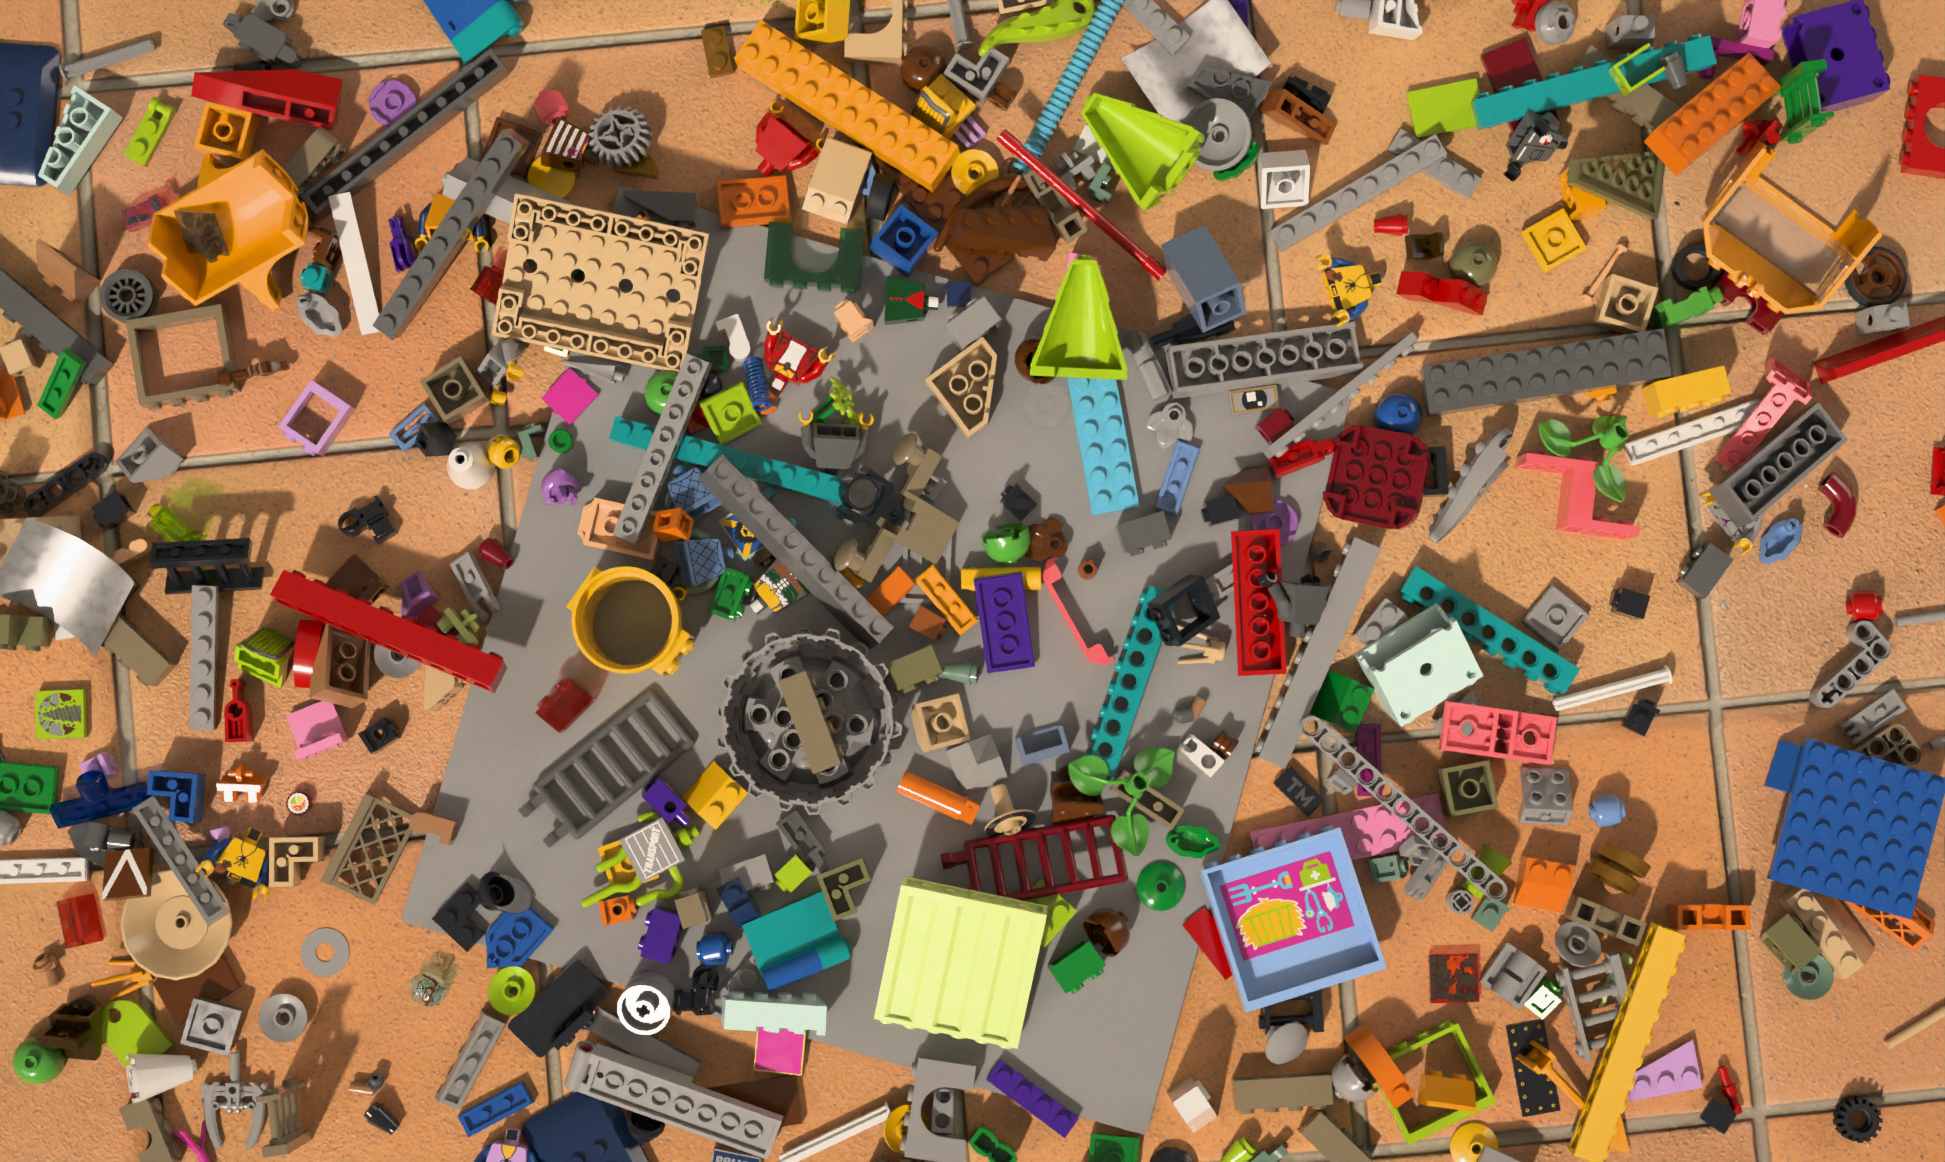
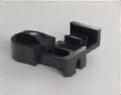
(371, 515)
(699, 998)

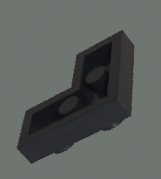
(455, 921)

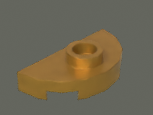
(644, 168)

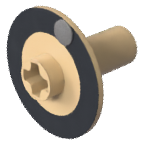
(1008, 820)

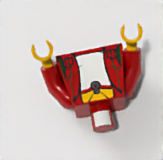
(792, 359)

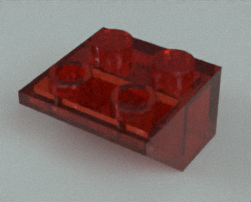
(565, 704)

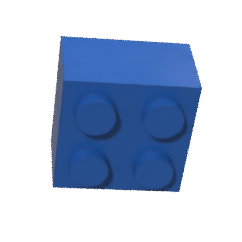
(904, 240)

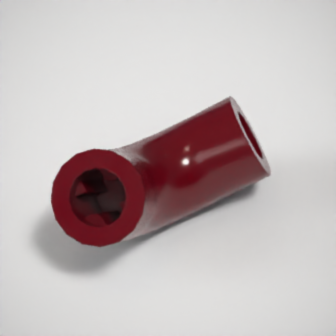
(1843, 504)

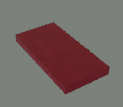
(1512, 66)

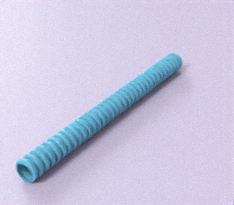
(1070, 79)

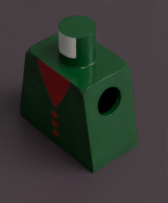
(906, 301)

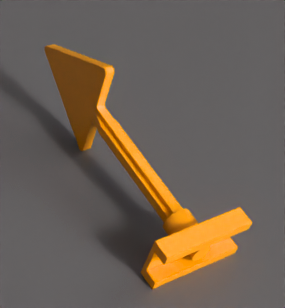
(1540, 1062)

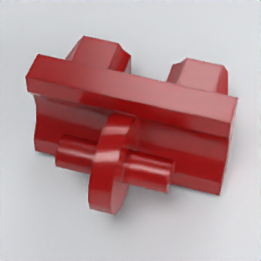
(1526, 13)
(1758, 131)

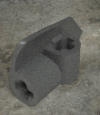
(94, 839)

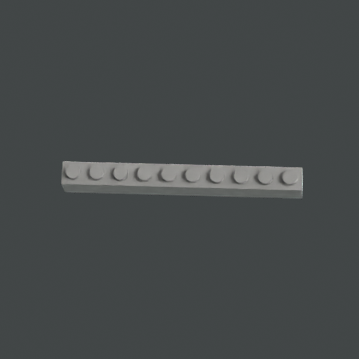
(1318, 652)

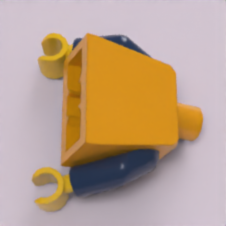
(433, 215)

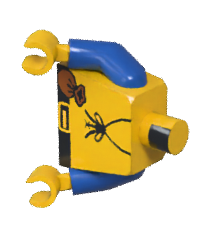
(1347, 287)
(240, 861)

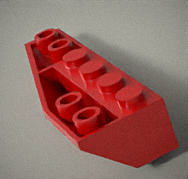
(277, 93)

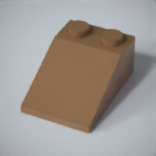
(64, 272)
(341, 669)

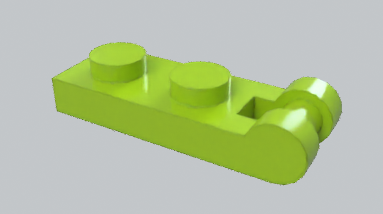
(150, 132)

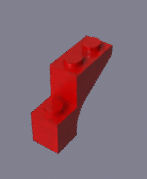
(1445, 292)

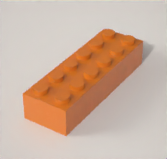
(1712, 114)

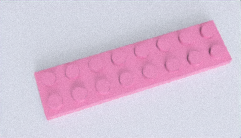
(1365, 830)

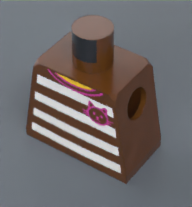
(568, 148)

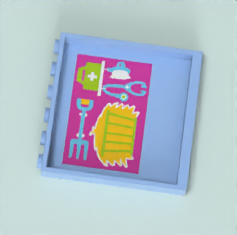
(1292, 918)

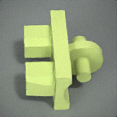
(452, 619)

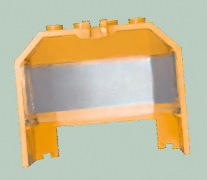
(1778, 244)

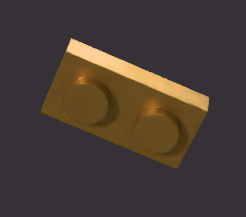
(717, 52)

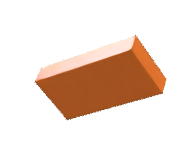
(891, 591)

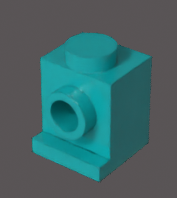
(316, 278)

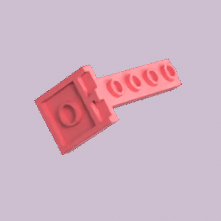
(1785, 389)

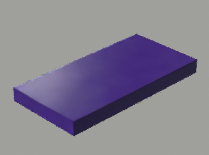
(1004, 622)

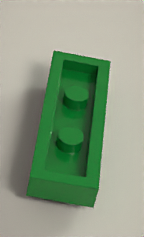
(61, 383)

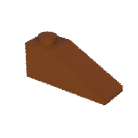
(1297, 115)

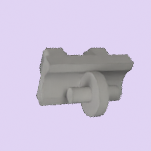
(1082, 165)

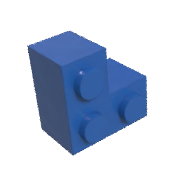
(185, 792)

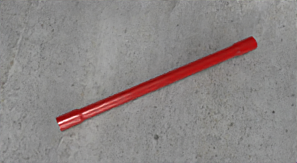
(1149, 263)

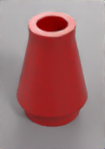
(1392, 225)

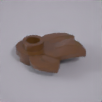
(1042, 539)

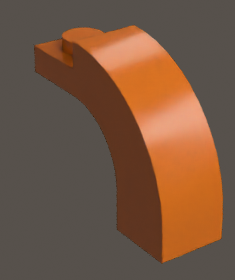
(1379, 1065)

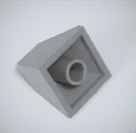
(148, 458)

